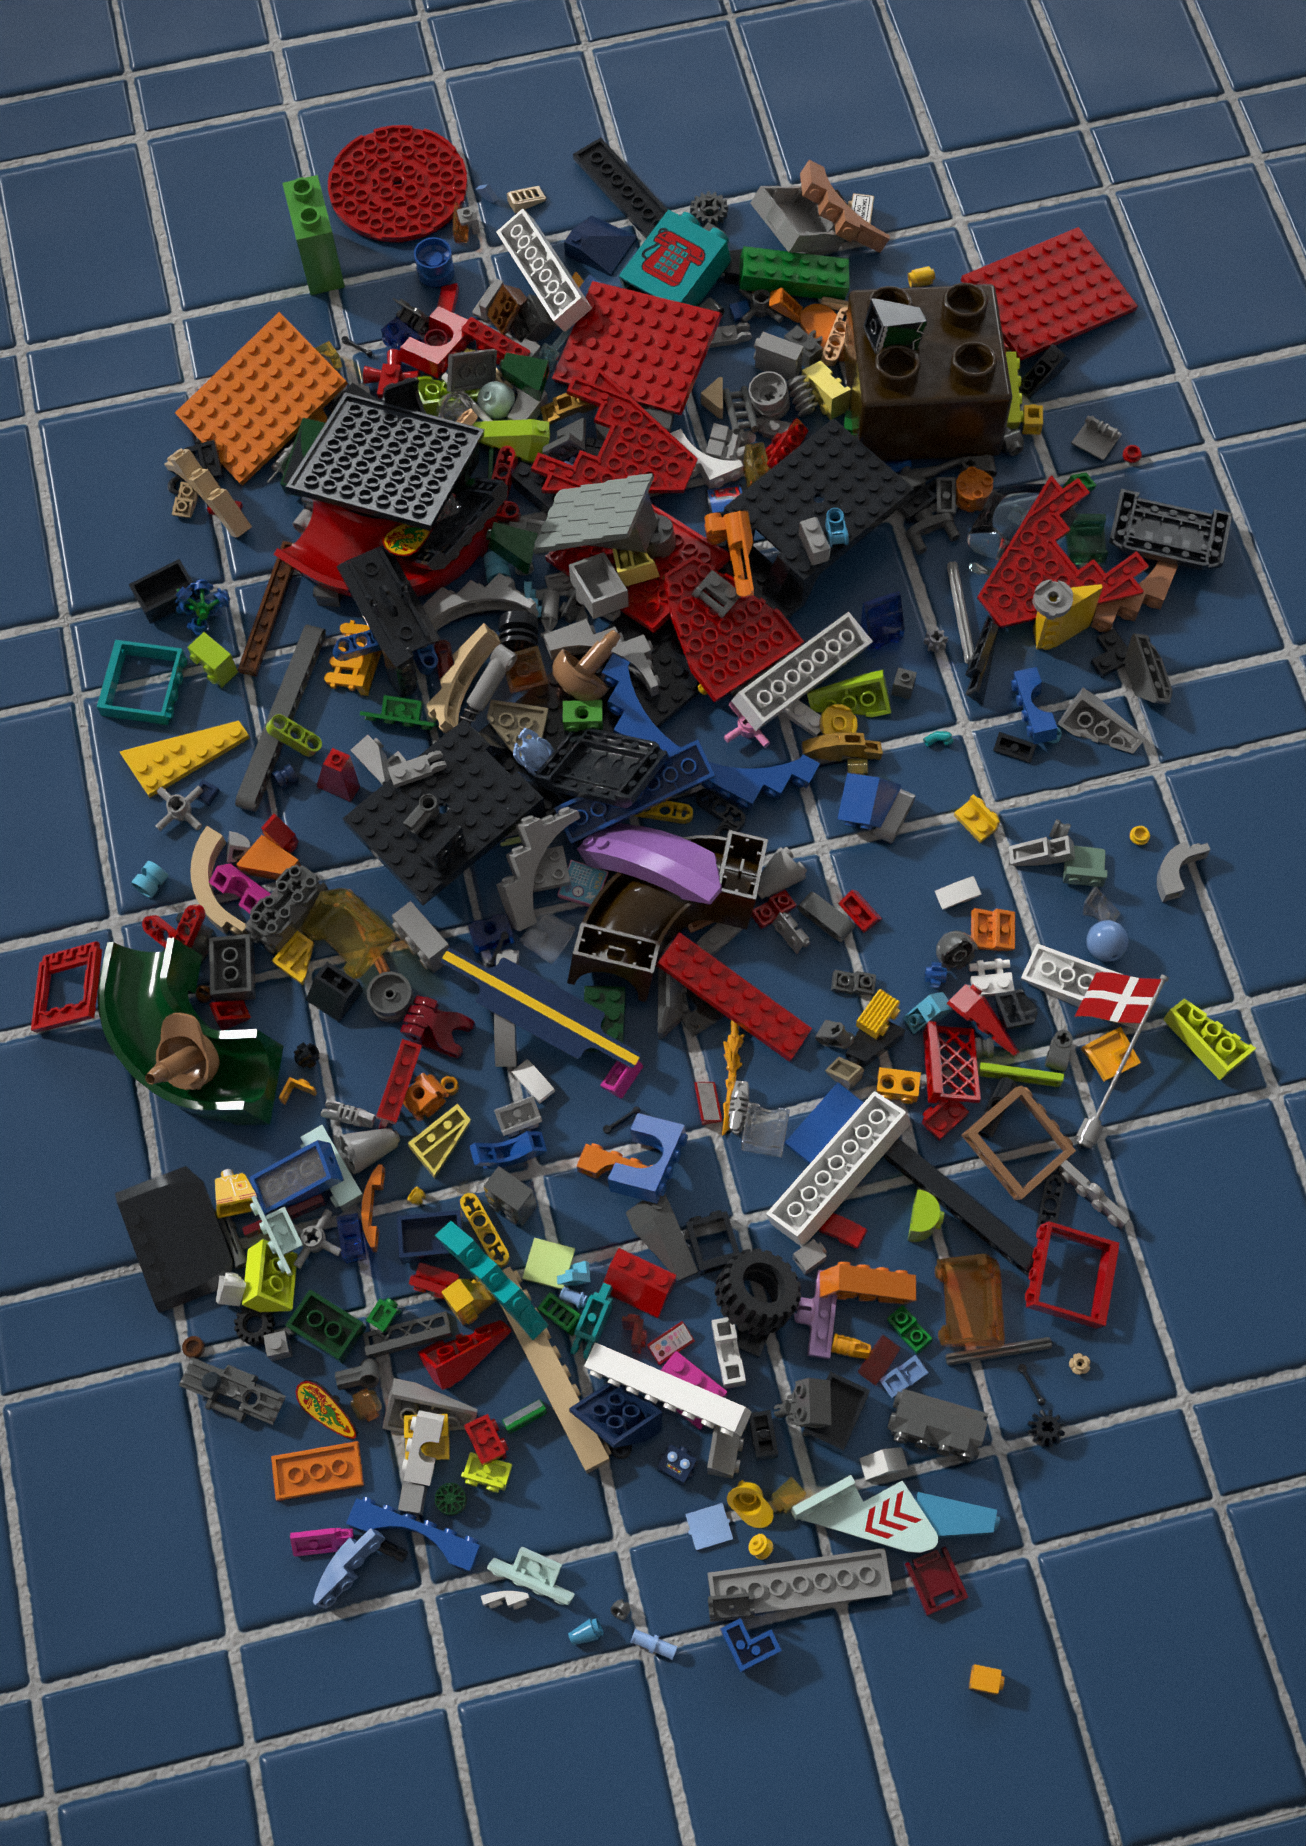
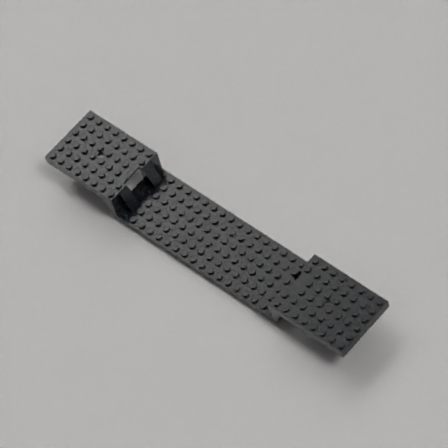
(482, 778)

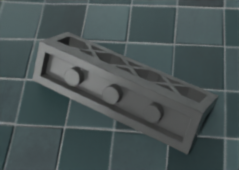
(408, 1340)

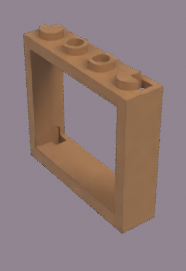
(991, 1160)

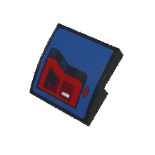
(719, 497)

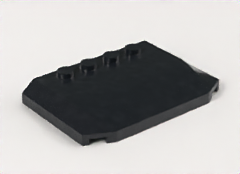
(456, 531)
(1170, 532)
(602, 767)
(175, 1237)

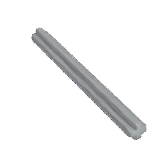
(960, 609)

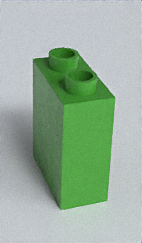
(313, 234)

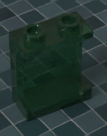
(1087, 539)

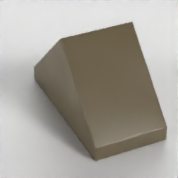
(845, 1072)

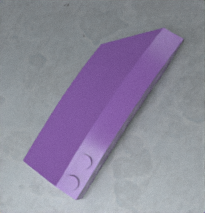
(656, 858)

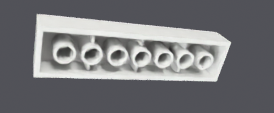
(544, 270)
(801, 671)
(838, 1168)

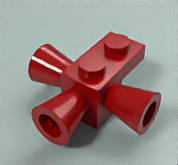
(389, 374)

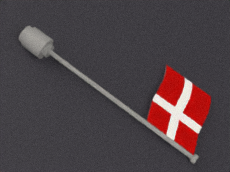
(1117, 1000)

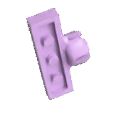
(819, 1316)

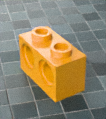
(898, 1079)

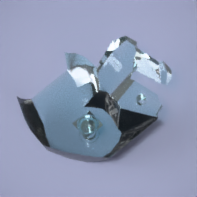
(1001, 520)

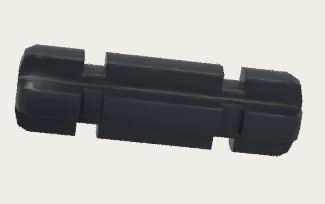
(391, 1550)

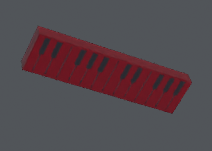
(293, 1211)

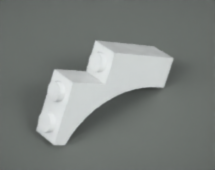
(713, 470)

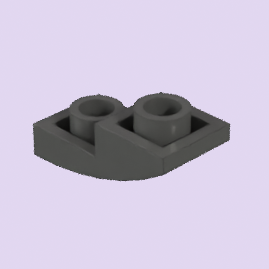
(853, 983)

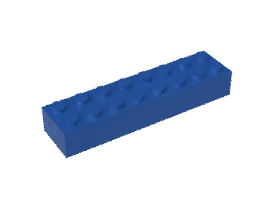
(681, 772)

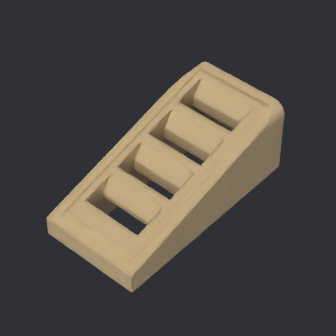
(514, 196)

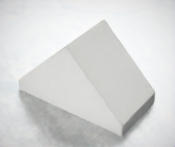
(883, 1463)

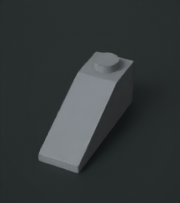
(373, 758)

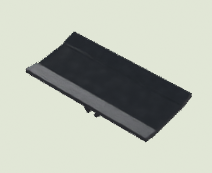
(387, 600)

